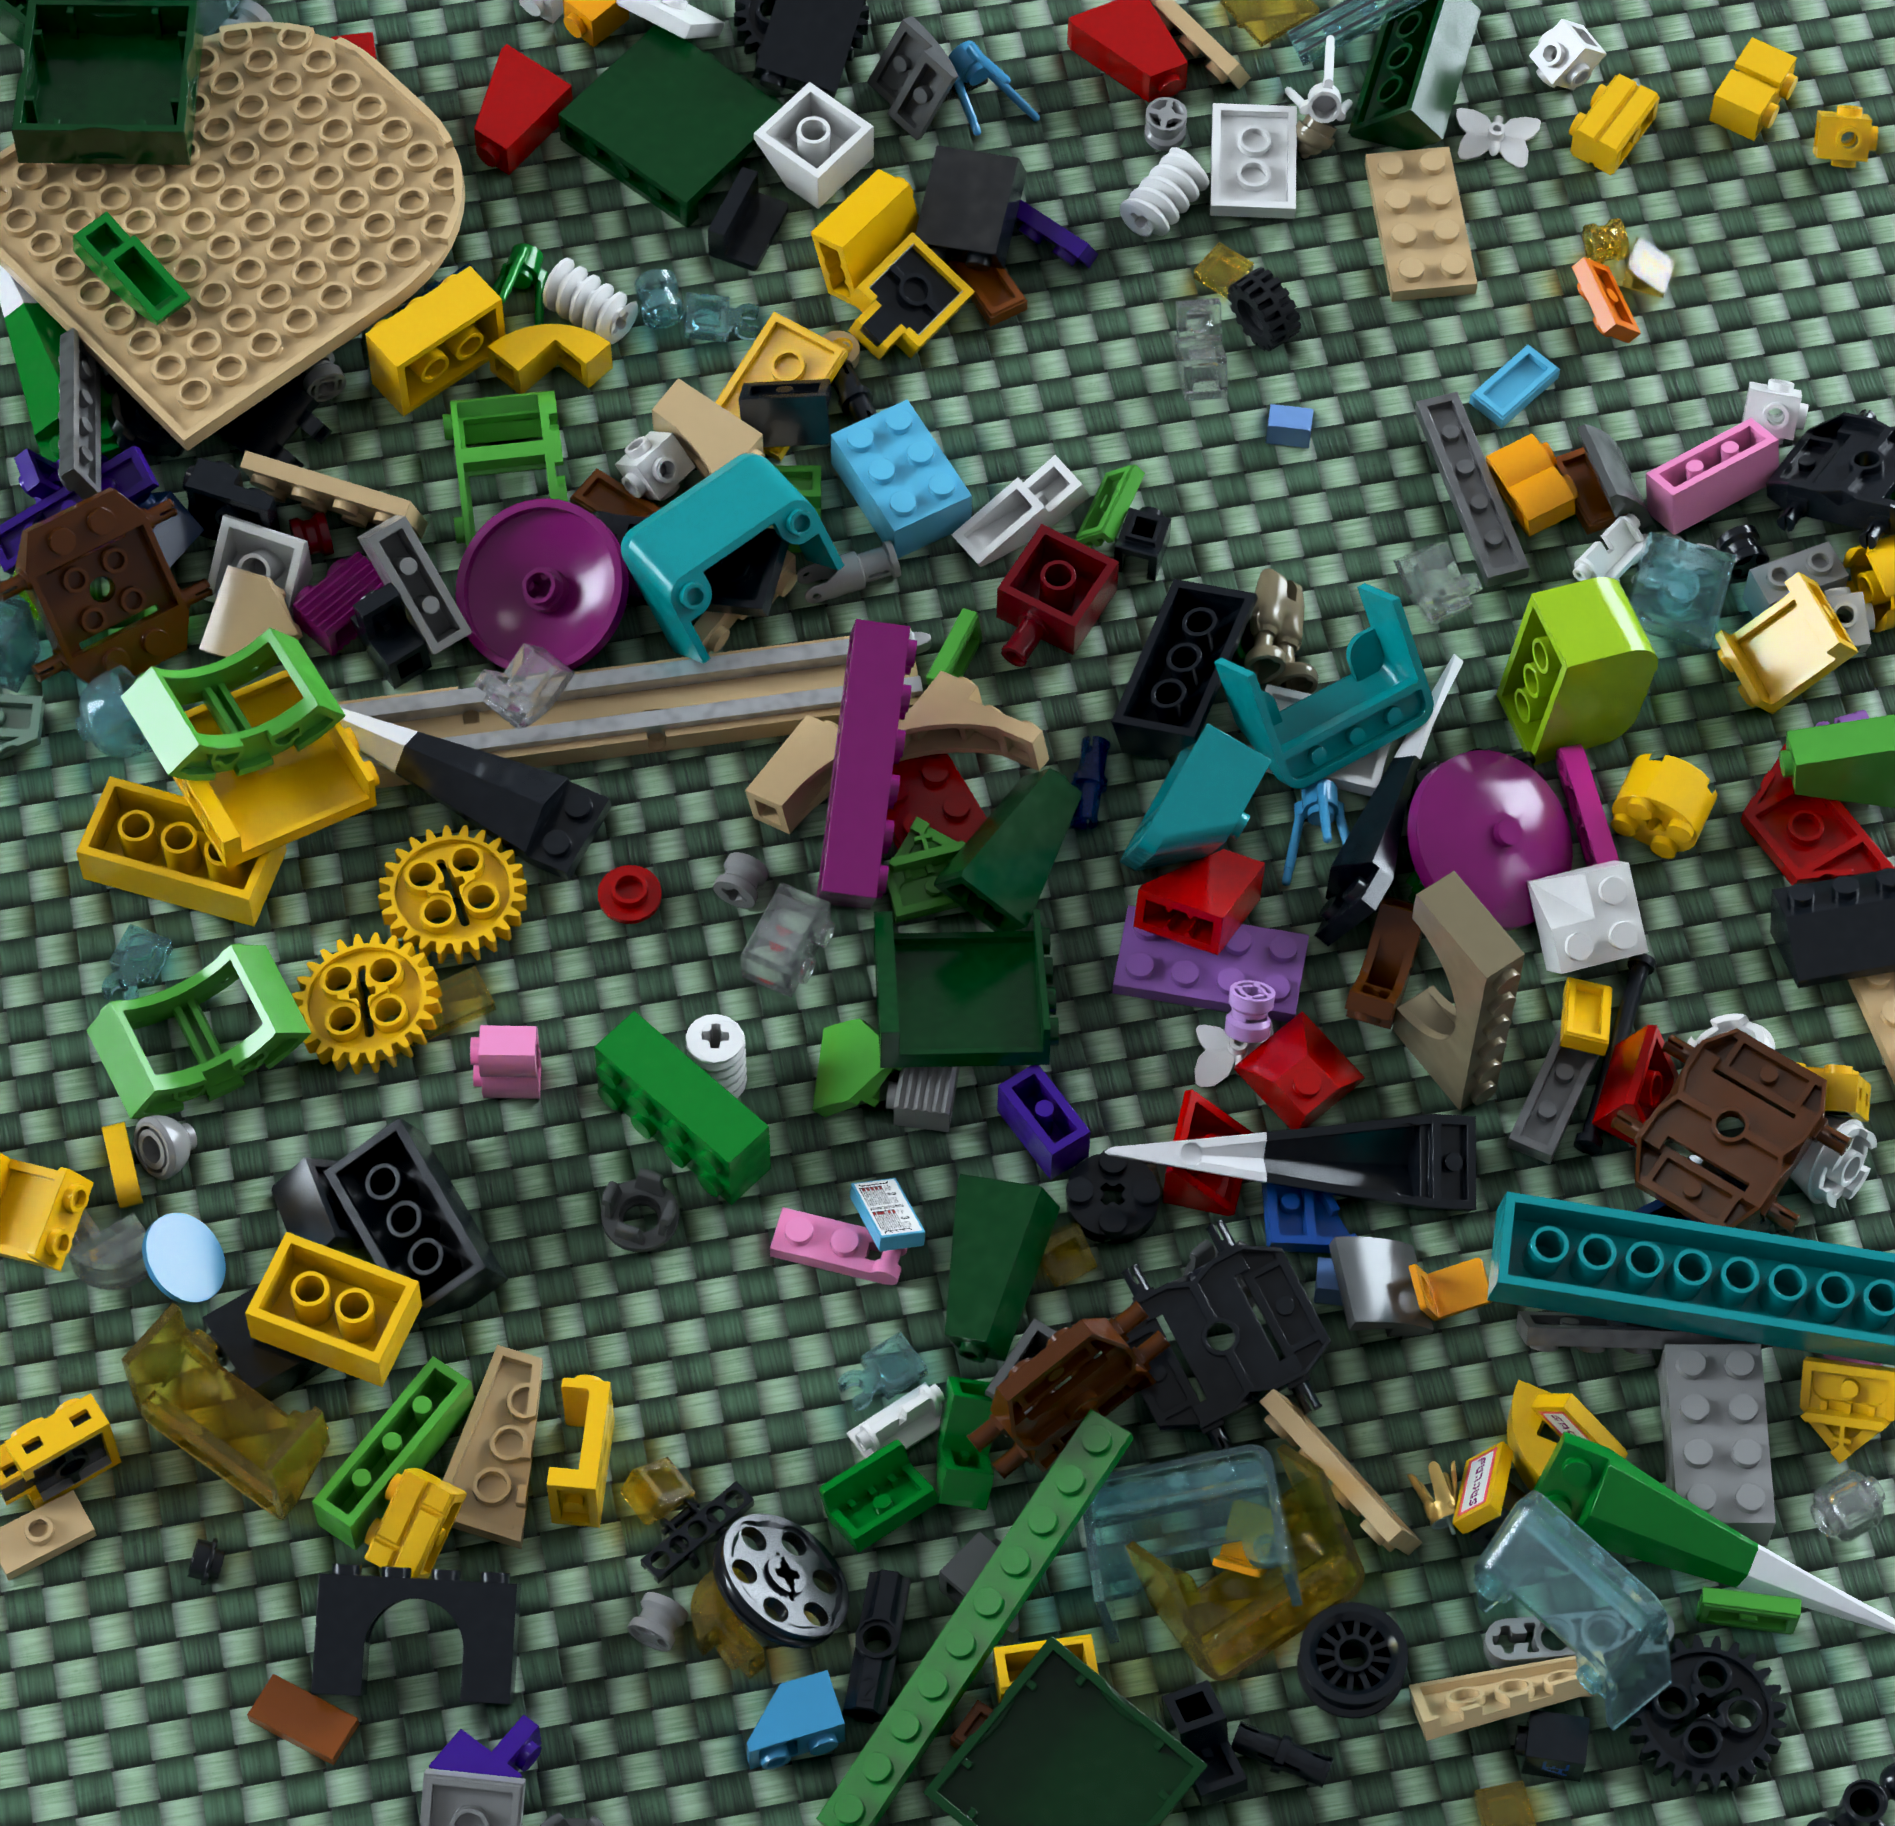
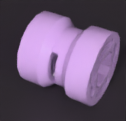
(1250, 1010)

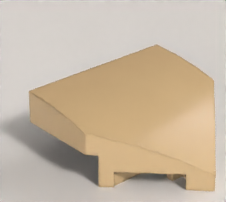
(245, 610)

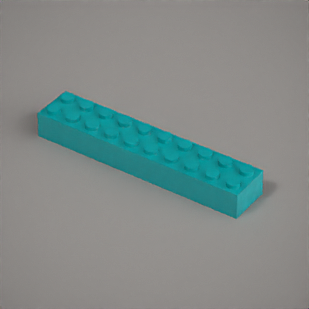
(1694, 1277)

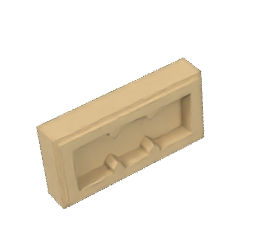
(43, 1534)

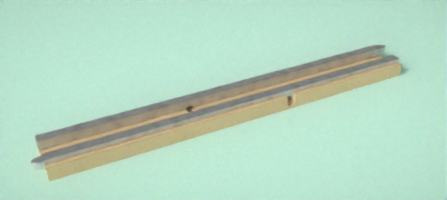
(642, 706)

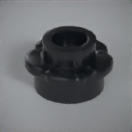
(206, 1561)

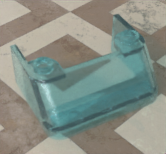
(1185, 1509)
(1583, 1599)

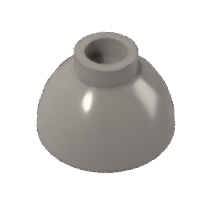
(163, 1145)

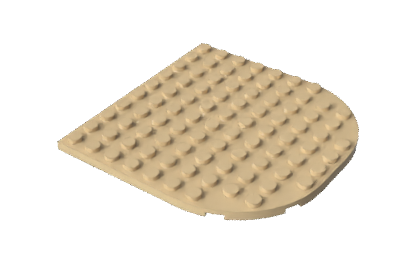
(295, 227)

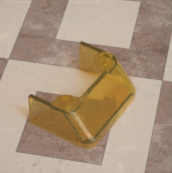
(222, 1418)
(1245, 1617)

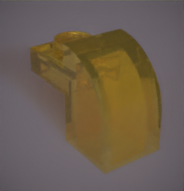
(717, 1624)

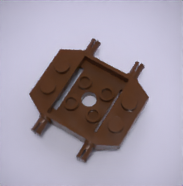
(136, 580)
(1781, 1118)
(1094, 1385)

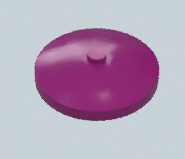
(543, 580)
(1492, 827)

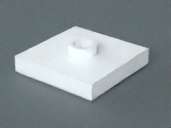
(675, 17)

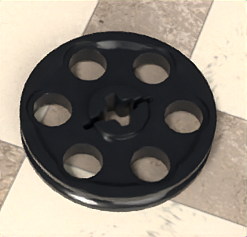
(780, 1581)

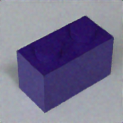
(1043, 1121)

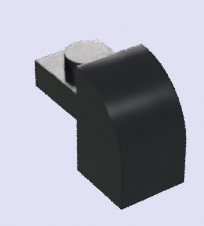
(389, 636)
(1201, 1726)

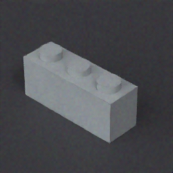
(425, 598)

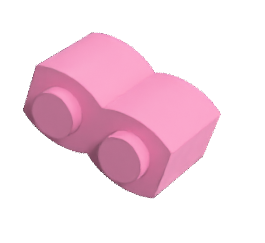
(507, 1062)

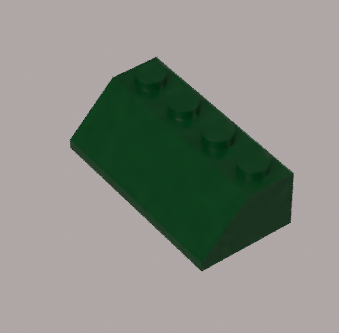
(1415, 75)

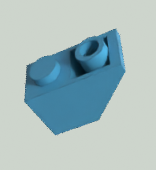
(797, 1721)

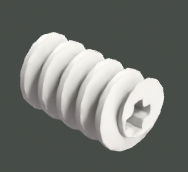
(1164, 194)
(588, 303)
(719, 1049)

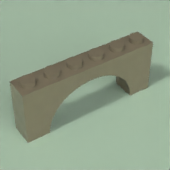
(1483, 964)

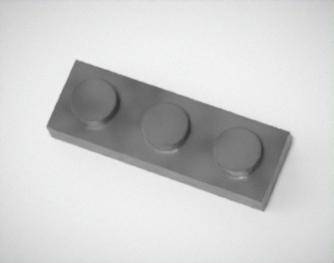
(1551, 1101)

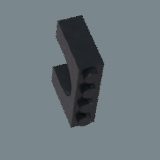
(354, 1602)

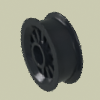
(1377, 1627)

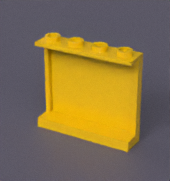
(287, 799)

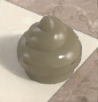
(1313, 136)

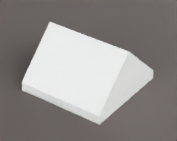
(262, 552)

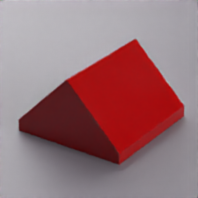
(1635, 1080)
(1200, 1189)

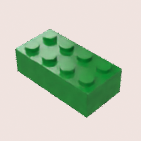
(682, 1109)

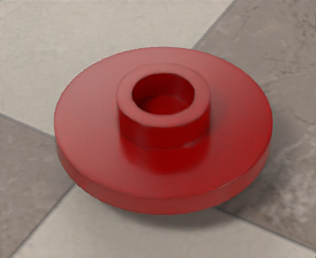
(629, 894)

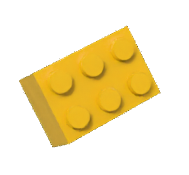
(435, 340)
(334, 1309)

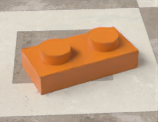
(1606, 300)

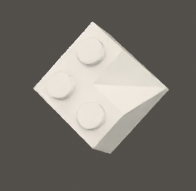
(816, 144)
(1587, 916)

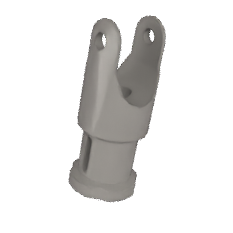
(858, 571)

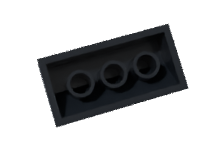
(1177, 670)
(1836, 927)
(415, 1219)

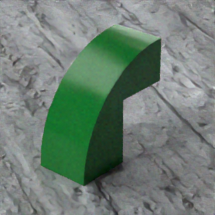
(962, 1471)

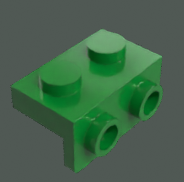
(876, 1496)

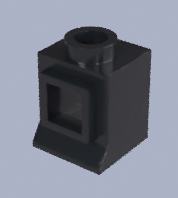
(1144, 536)

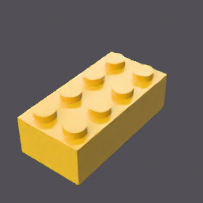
(158, 849)

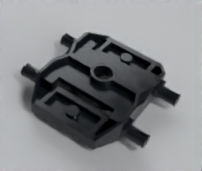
(1840, 476)
(1250, 1367)

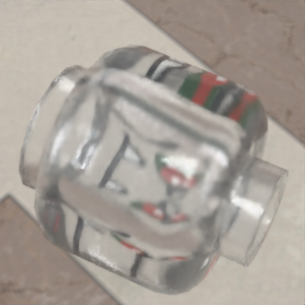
(1848, 1505)

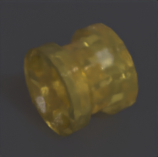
(1606, 241)

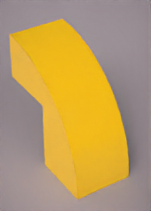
(533, 351)
(1524, 1437)

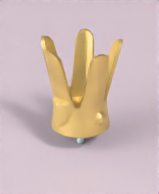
(1446, 1494)

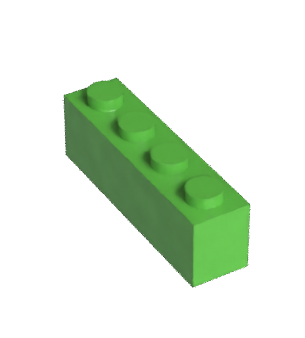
(400, 1440)

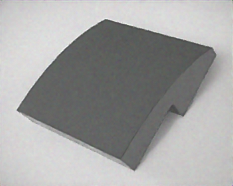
(913, 77)
(1614, 474)
(1378, 1285)

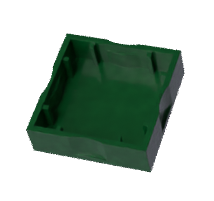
(108, 82)
(1065, 1755)

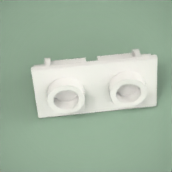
(1624, 550)
(904, 1420)

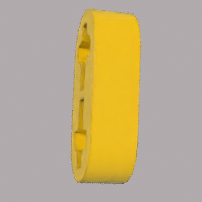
(122, 1165)

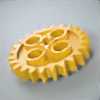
(493, 881)
(410, 992)

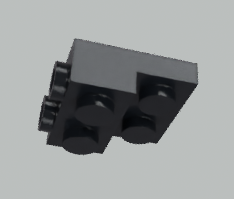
(219, 490)

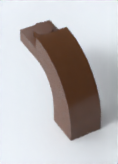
(1386, 965)

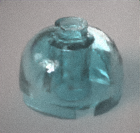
(107, 719)

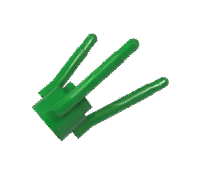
(520, 272)

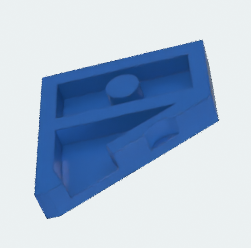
(1300, 1219)

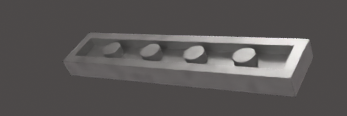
(79, 417)
(1472, 489)
(1592, 1335)

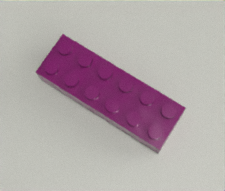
(863, 764)

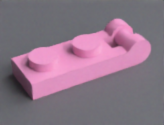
(833, 1247)

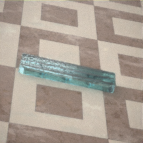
(1345, 22)

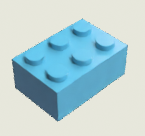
(901, 478)

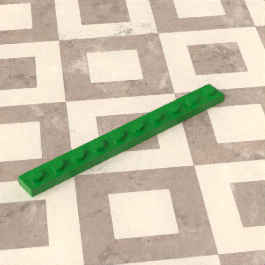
(977, 1624)

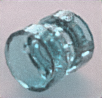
(659, 299)

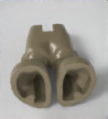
(1278, 634)

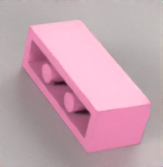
(1712, 476)

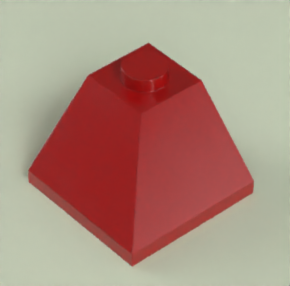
(1299, 1072)

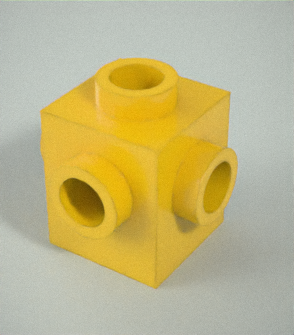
(1831, 128)

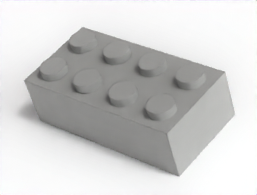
(1718, 1433)

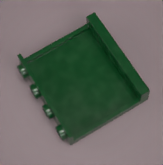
(667, 121)
(964, 997)

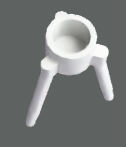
(1323, 98)

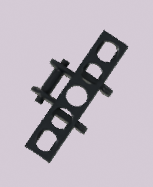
(705, 1519)

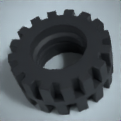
(1264, 309)

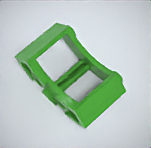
(503, 420)
(185, 754)
(217, 1071)

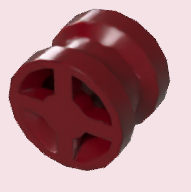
(315, 532)

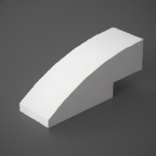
(1019, 511)

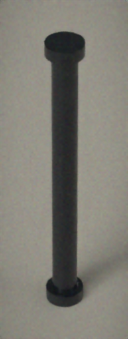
(1640, 967)

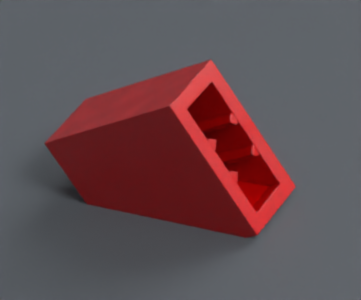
(1131, 47)
(518, 110)
(1201, 900)

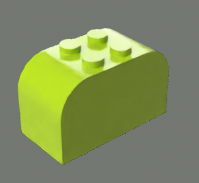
(1576, 668)

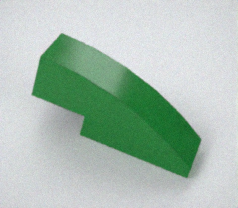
(129, 269)

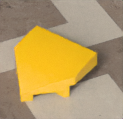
(1846, 1402)

